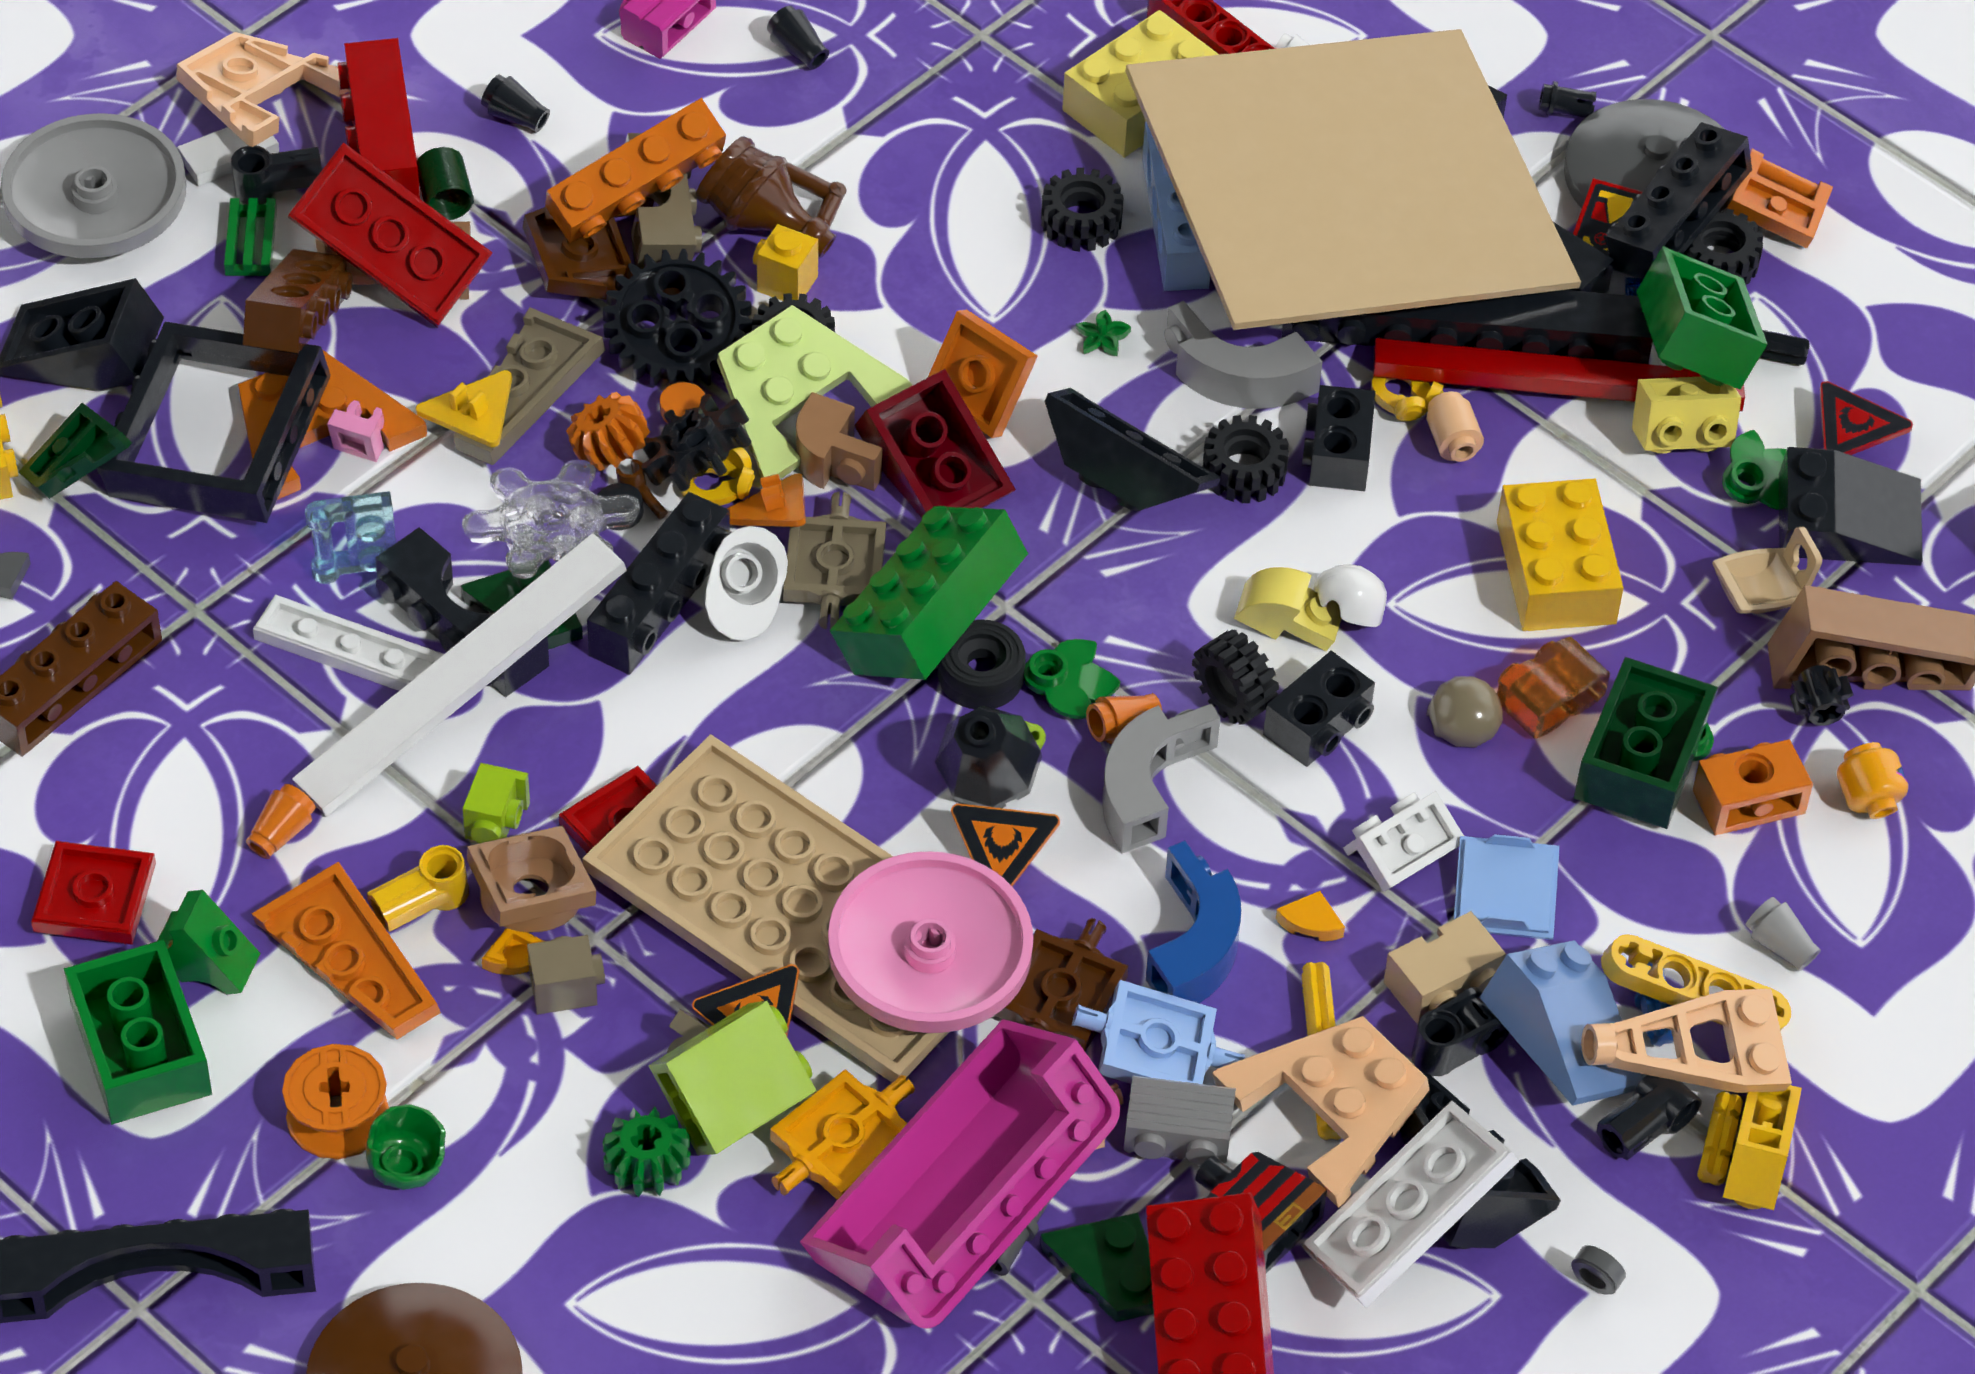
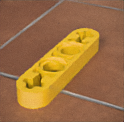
(1695, 974)

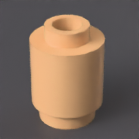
(1454, 427)

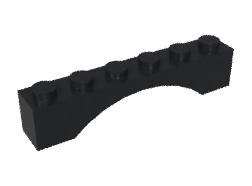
(257, 1251)

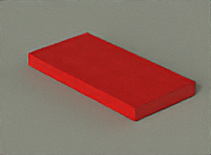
(390, 234)

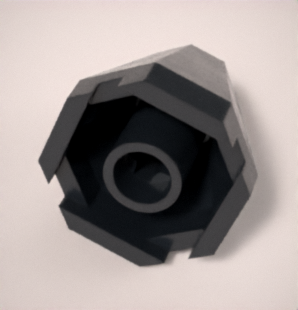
(988, 758)

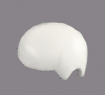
(1356, 591)

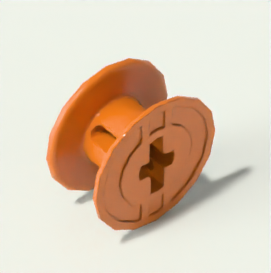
(308, 1094)

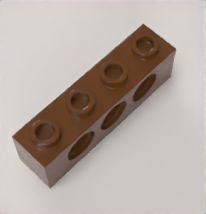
(296, 300)

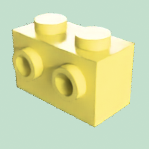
(1685, 414)

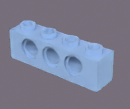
(1177, 250)

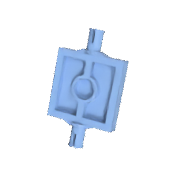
(1155, 1036)

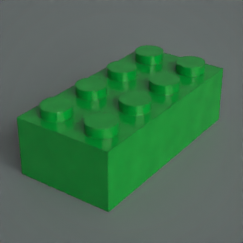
(929, 592)

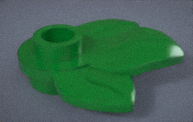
(1757, 467)
(1073, 679)

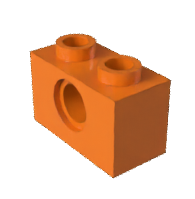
(1752, 786)

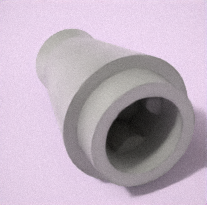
(1781, 932)

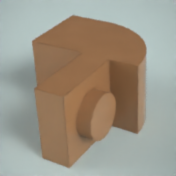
(829, 446)

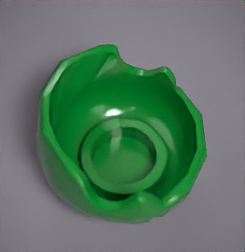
(405, 1146)

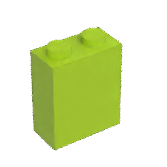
(733, 1077)

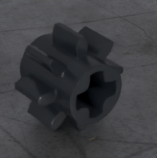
(1821, 695)

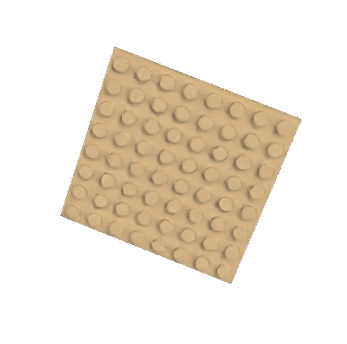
(1350, 178)

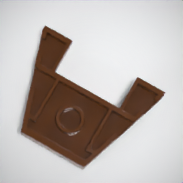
(583, 266)

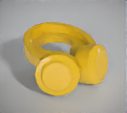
(1406, 407)
(738, 467)

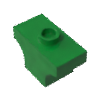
(208, 945)

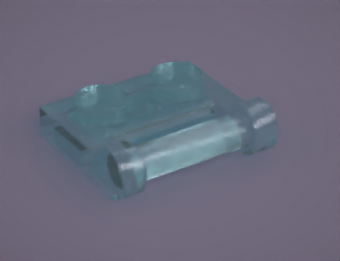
(367, 529)

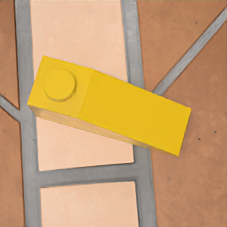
(1762, 1148)

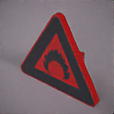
(1856, 423)

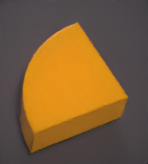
(1311, 917)
(509, 953)

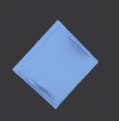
(1508, 885)

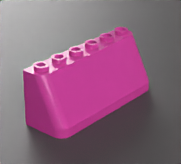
(967, 1173)

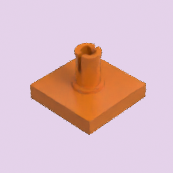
(985, 369)

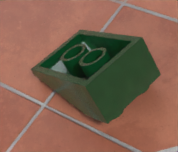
(1645, 742)

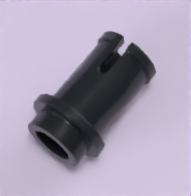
(1566, 100)

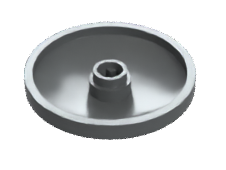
(1628, 144)

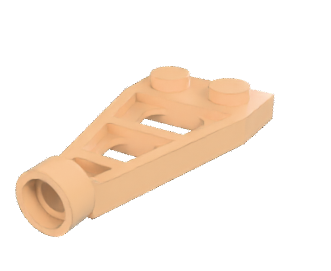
(1750, 1033)

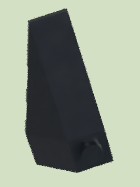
(1508, 1207)

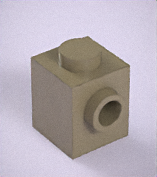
(564, 974)

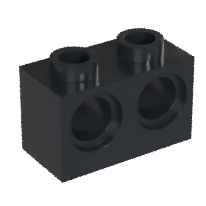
(1341, 437)
(1319, 709)

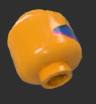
(1872, 780)

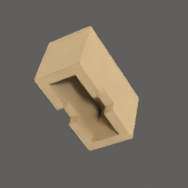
(1437, 971)

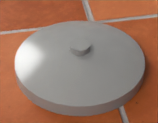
(93, 185)

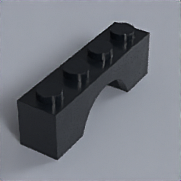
(418, 578)

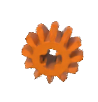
(608, 431)

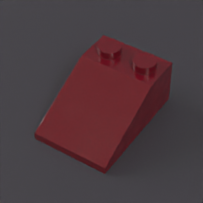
(934, 447)

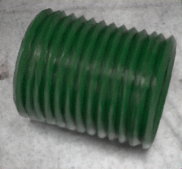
(445, 182)

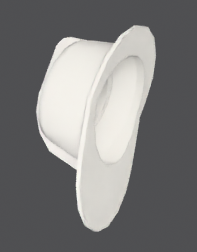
(745, 582)

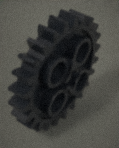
(675, 318)

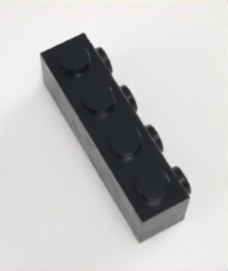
(1680, 198)
(657, 583)

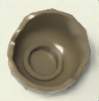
(1465, 711)

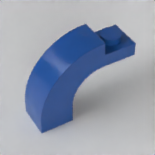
(1204, 955)

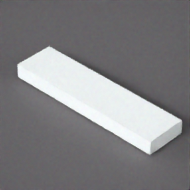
(342, 643)

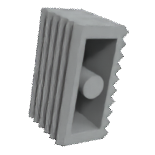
(1179, 1119)

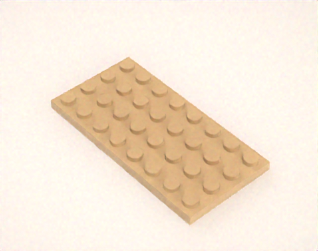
(753, 885)

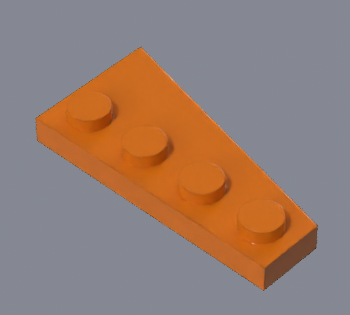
(346, 944)

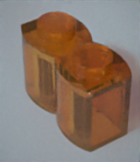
(1552, 686)

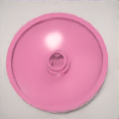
(930, 942)

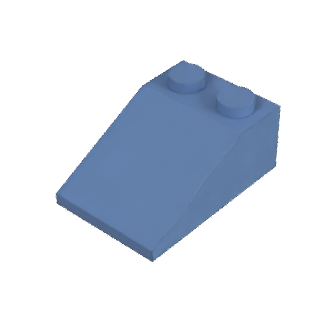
(1545, 1004)

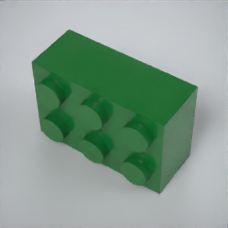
(1701, 319)
(138, 1031)

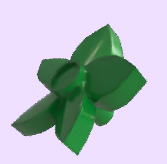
(1103, 333)

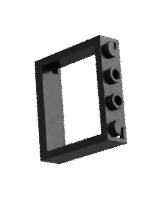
(206, 493)

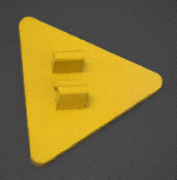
(472, 409)

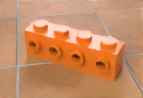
(635, 171)

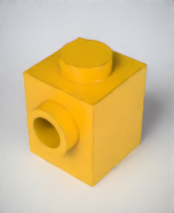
(786, 263)

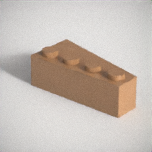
(1873, 642)

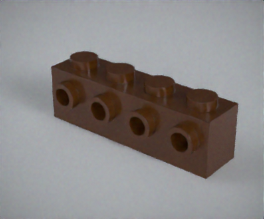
(74, 665)

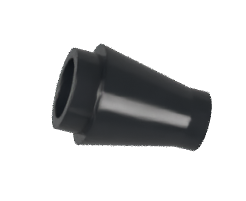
(795, 34)
(513, 103)

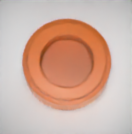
(680, 398)

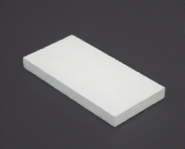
(1409, 1203)

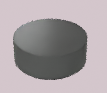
(1598, 1270)

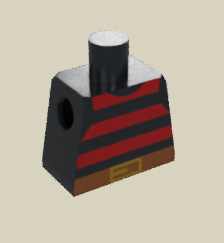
(1285, 1198)

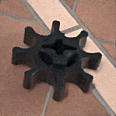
(695, 442)

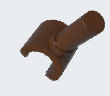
(638, 480)

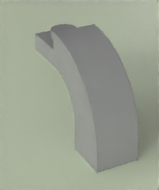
(1238, 374)
(1143, 748)

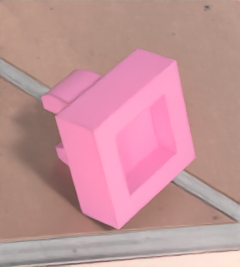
(357, 434)

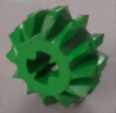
(646, 1151)

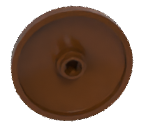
(416, 1332)

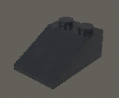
(83, 337)
(1850, 507)

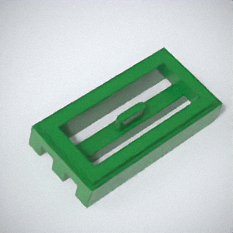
(251, 211)

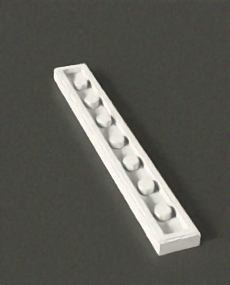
(459, 674)

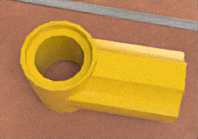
(422, 888)

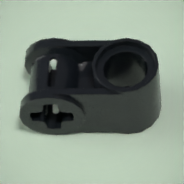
(1456, 1034)

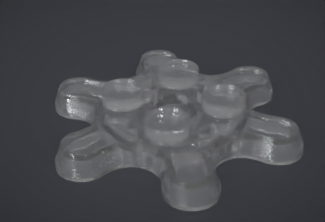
(532, 503)

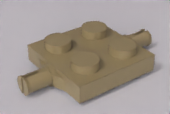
(833, 559)

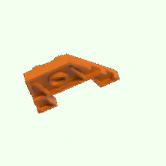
(263, 392)

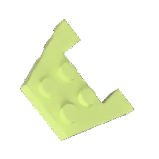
(779, 369)

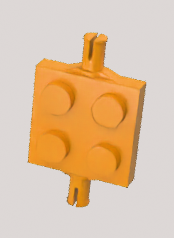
(838, 1132)

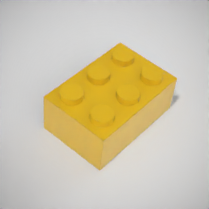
(1559, 554)

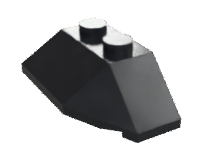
(1120, 456)

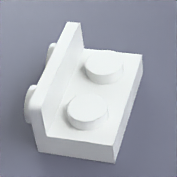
(1407, 841)

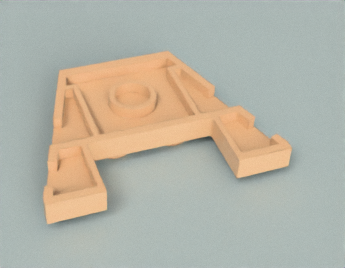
(246, 71)
(1350, 1081)

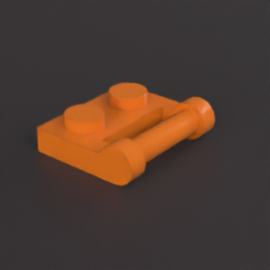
(1781, 200)

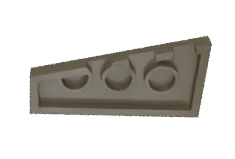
(543, 365)

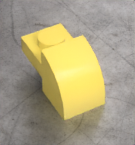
(1282, 601)

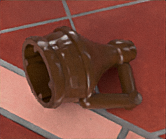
(757, 193)

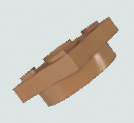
(533, 855)

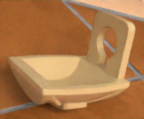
(1768, 577)

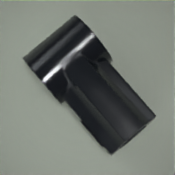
(262, 174)
(1654, 1108)

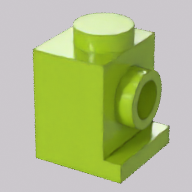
(495, 803)

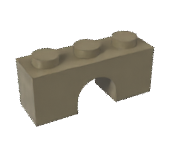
(667, 225)

